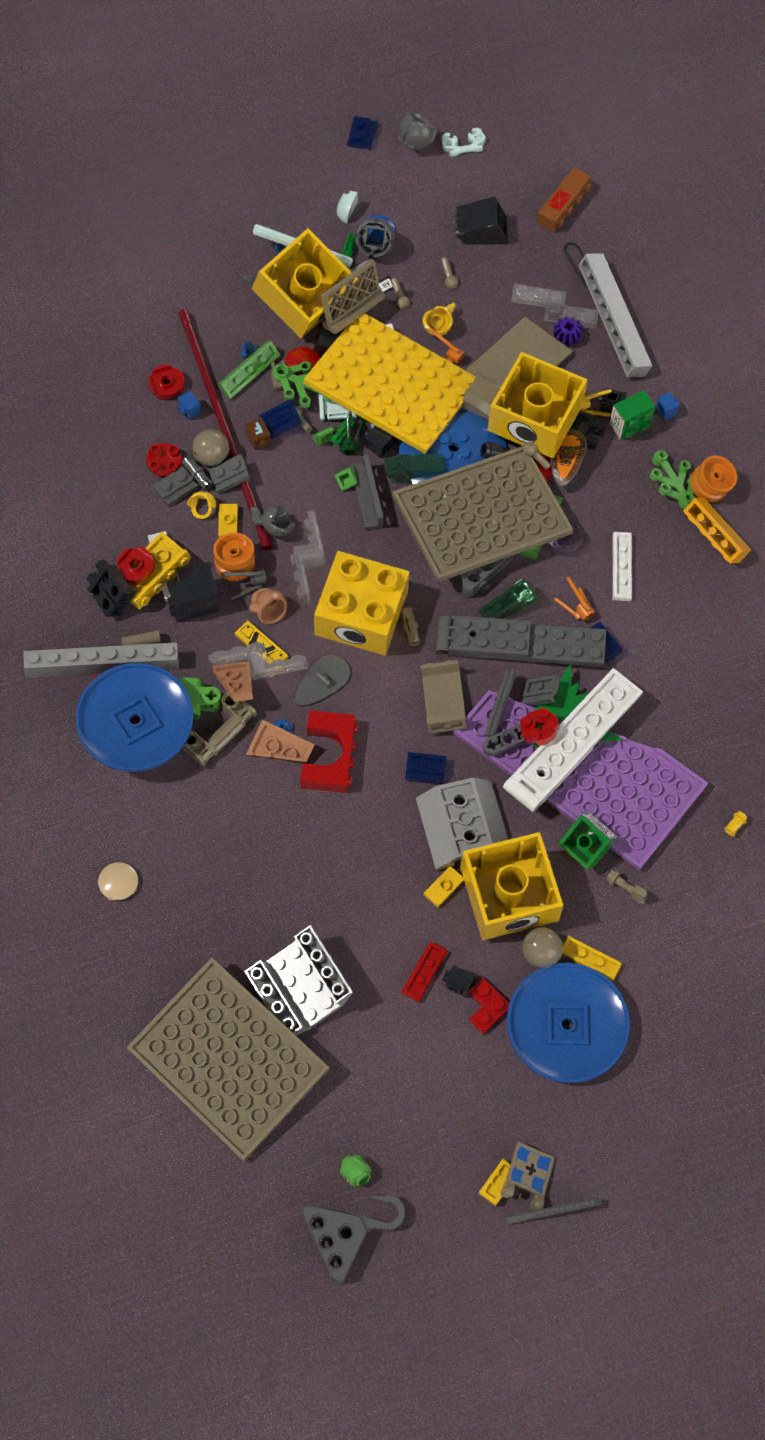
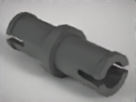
(197, 472)

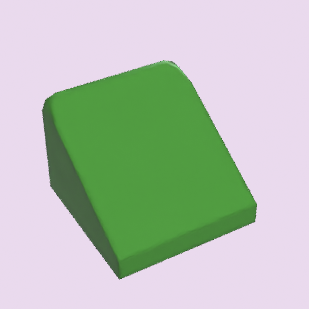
(323, 436)
(346, 478)

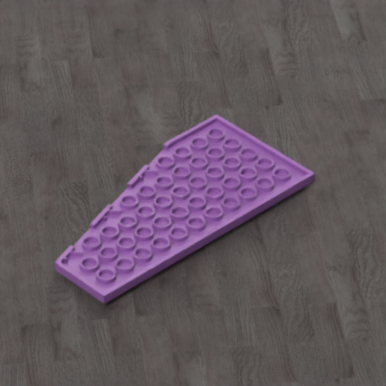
(622, 783)

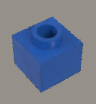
(189, 405)
(667, 406)

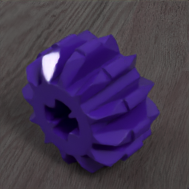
(568, 331)

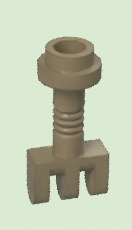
(637, 892)

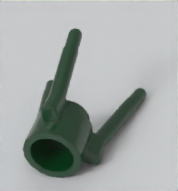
(348, 445)

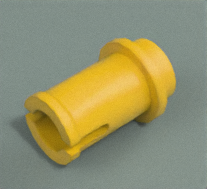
(734, 825)

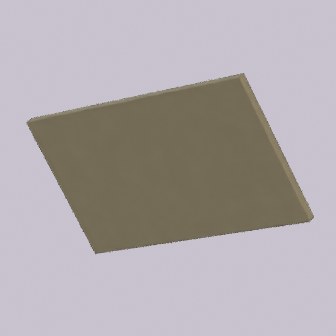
(524, 338)

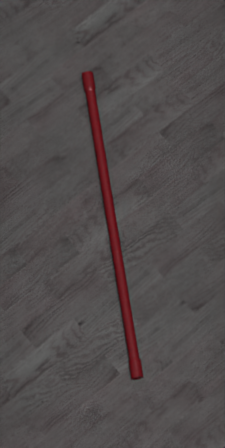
(186, 322)

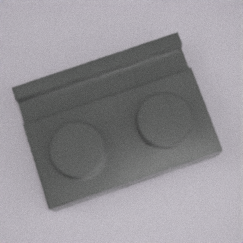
(229, 474)
(175, 486)
(541, 690)

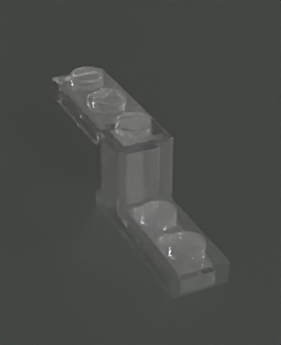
(554, 303)
(307, 557)
(258, 660)

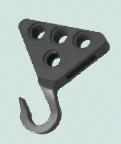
(470, 588)
(348, 1248)

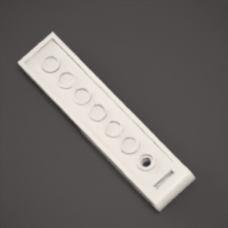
(573, 740)

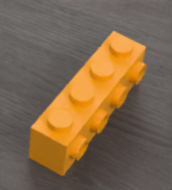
(717, 530)

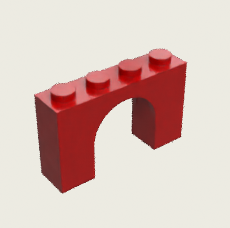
(336, 775)

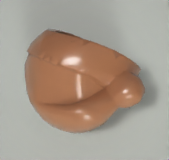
(268, 605)

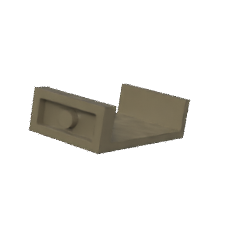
(443, 696)

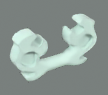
(477, 139)

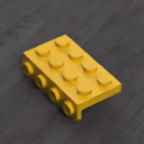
(168, 561)

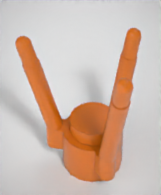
(454, 354)
(584, 609)

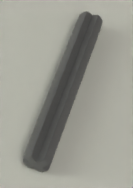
(500, 703)

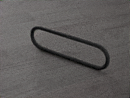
(564, 249)

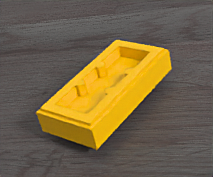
(227, 519)
(443, 887)
(492, 1188)

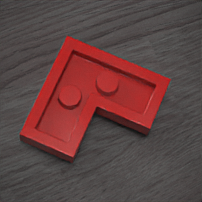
(492, 1004)

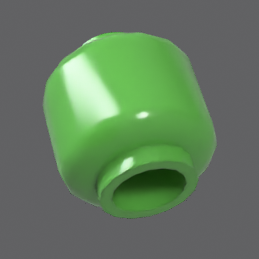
(355, 1170)

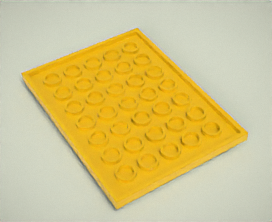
(391, 382)

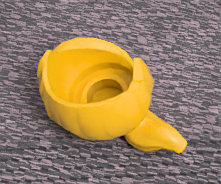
(439, 319)

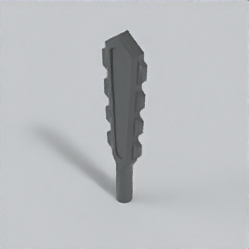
(515, 1218)

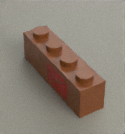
(564, 199)

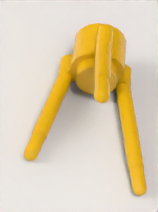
(586, 404)

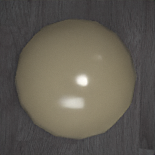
(210, 447)
(542, 947)

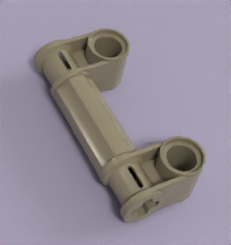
(239, 715)

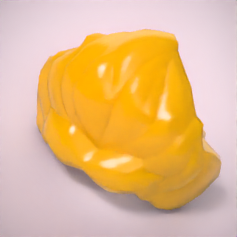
(192, 502)

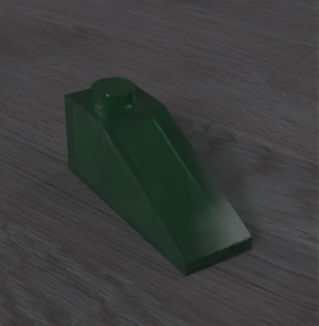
(413, 466)
(510, 601)

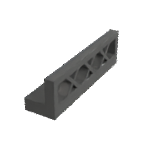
(368, 496)

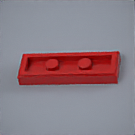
(424, 972)

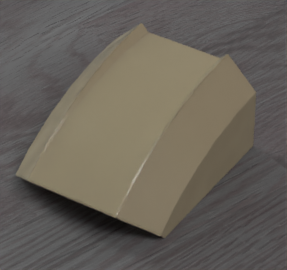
(480, 396)

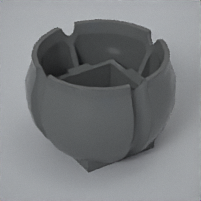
(416, 131)
(374, 249)

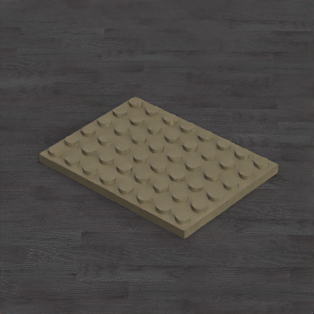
(482, 513)
(228, 1058)

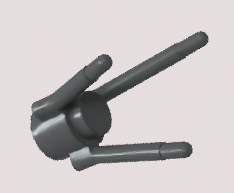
(257, 578)

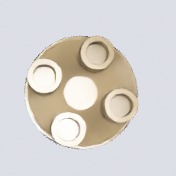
(118, 881)

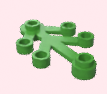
(298, 380)
(685, 497)

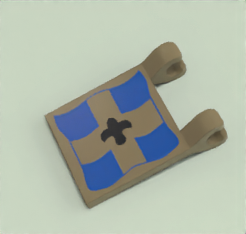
(529, 1171)

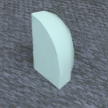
(347, 205)

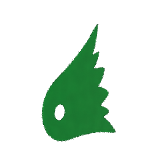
(567, 701)

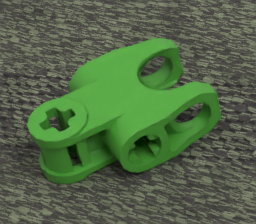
(201, 696)

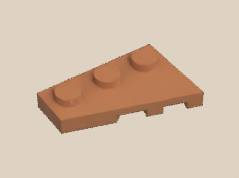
(235, 680)
(278, 743)

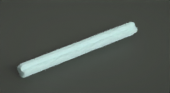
(286, 240)

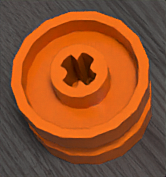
(713, 478)
(234, 554)

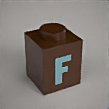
(257, 433)

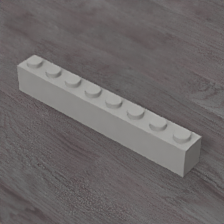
(615, 315)
(98, 659)

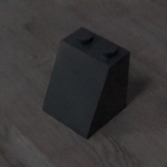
(482, 223)
(194, 595)

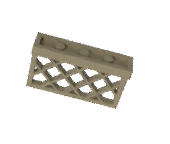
(356, 306)

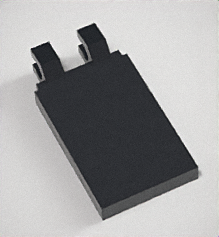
(586, 424)

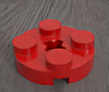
(166, 391)
(136, 555)
(536, 718)

